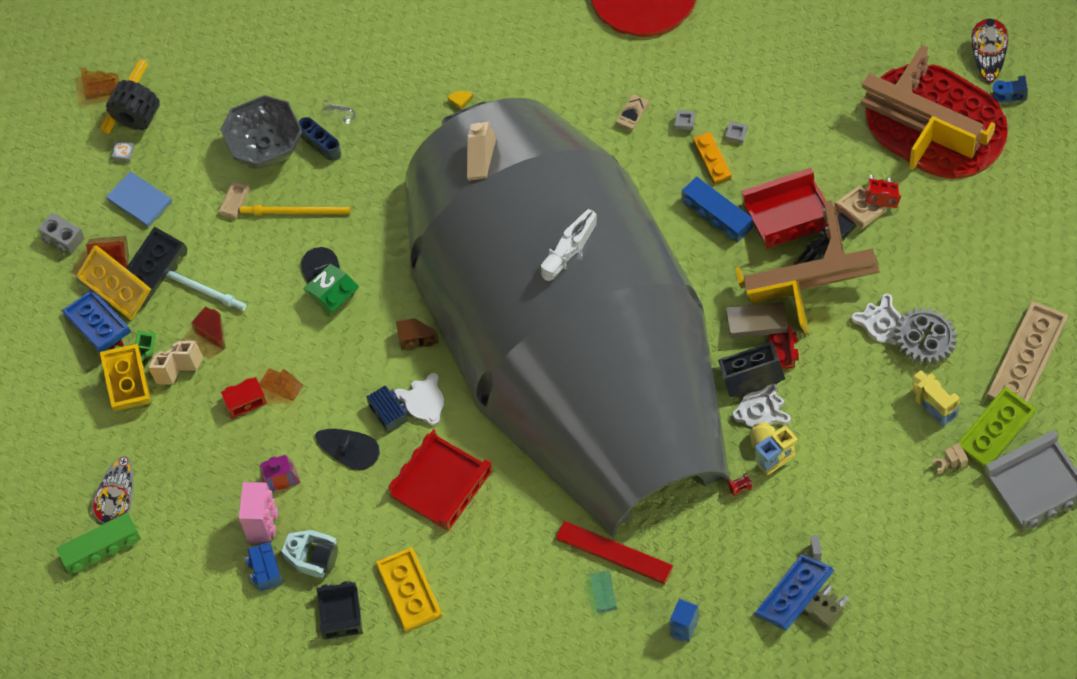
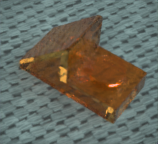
(281, 383)

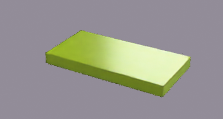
(996, 427)

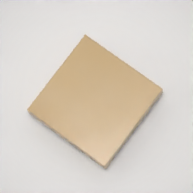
(857, 210)

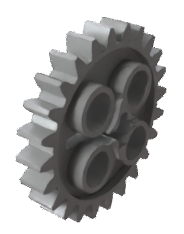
(941, 343)

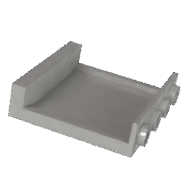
(1035, 480)

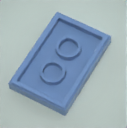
(139, 199)

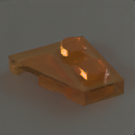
(98, 83)

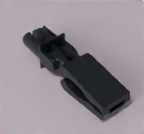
(817, 248)

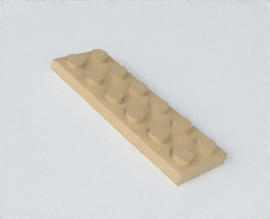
(1029, 351)

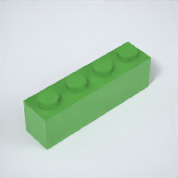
(98, 543)

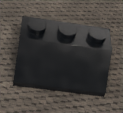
(751, 369)

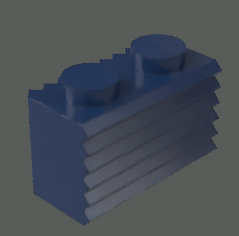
(386, 408)

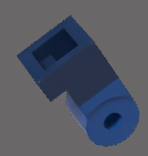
(1010, 90)

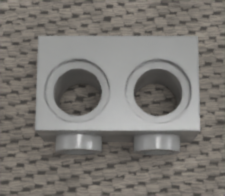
(63, 231)

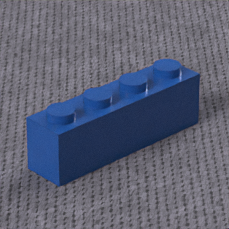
(717, 209)

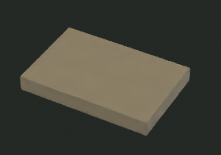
(757, 320)

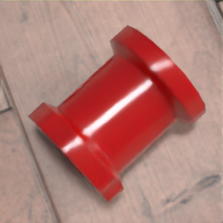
(740, 485)

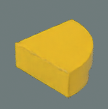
(460, 98)

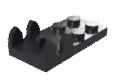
(156, 259)

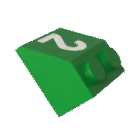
(331, 288)

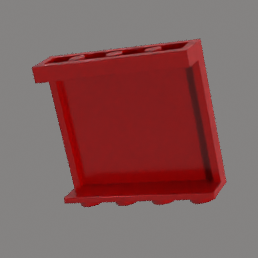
(785, 208)
(439, 481)

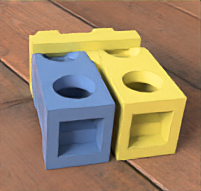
(935, 398)
(776, 450)

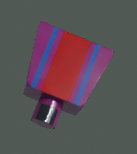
(279, 473)

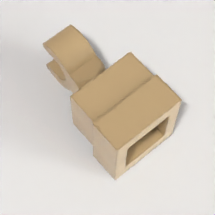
(953, 457)

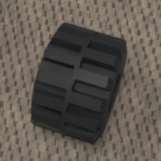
(132, 105)

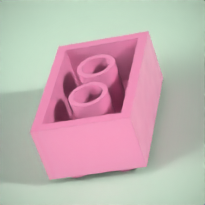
(257, 513)

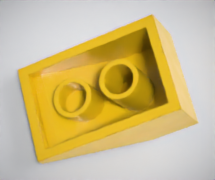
(125, 377)

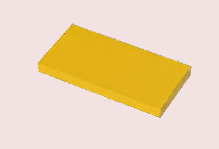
(113, 282)
(408, 589)

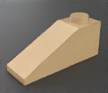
(480, 150)

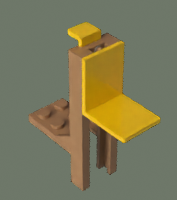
(921, 114)
(833, 268)

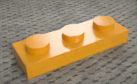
(712, 158)

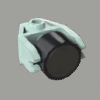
(297, 549)

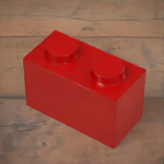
(243, 397)

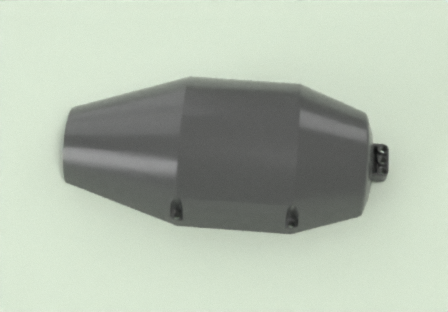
(583, 372)

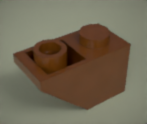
(415, 334)

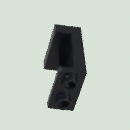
(339, 610)

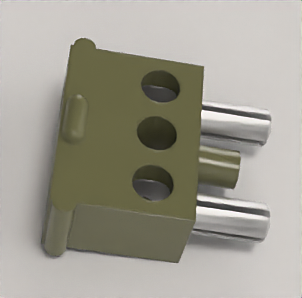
(825, 610)

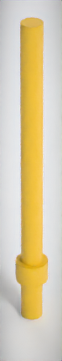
(258, 210)

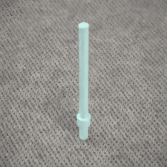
(227, 299)

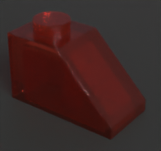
(210, 326)

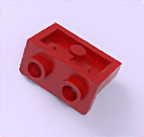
(785, 349)

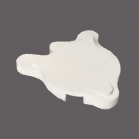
(879, 320)
(424, 400)
(761, 407)

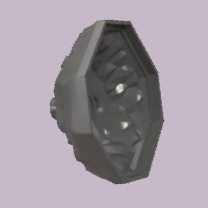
(261, 132)

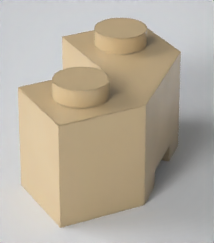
(183, 357)

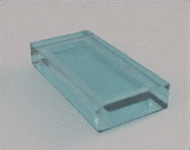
(603, 591)

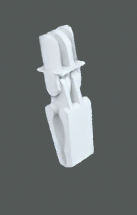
(568, 245)

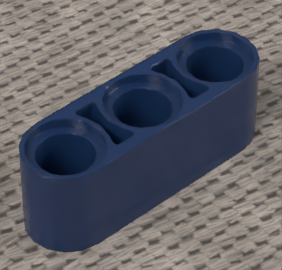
(322, 145)

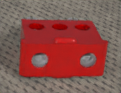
(882, 192)

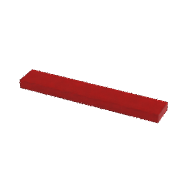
(614, 552)

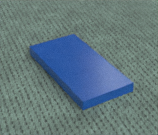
(96, 321)
(794, 592)

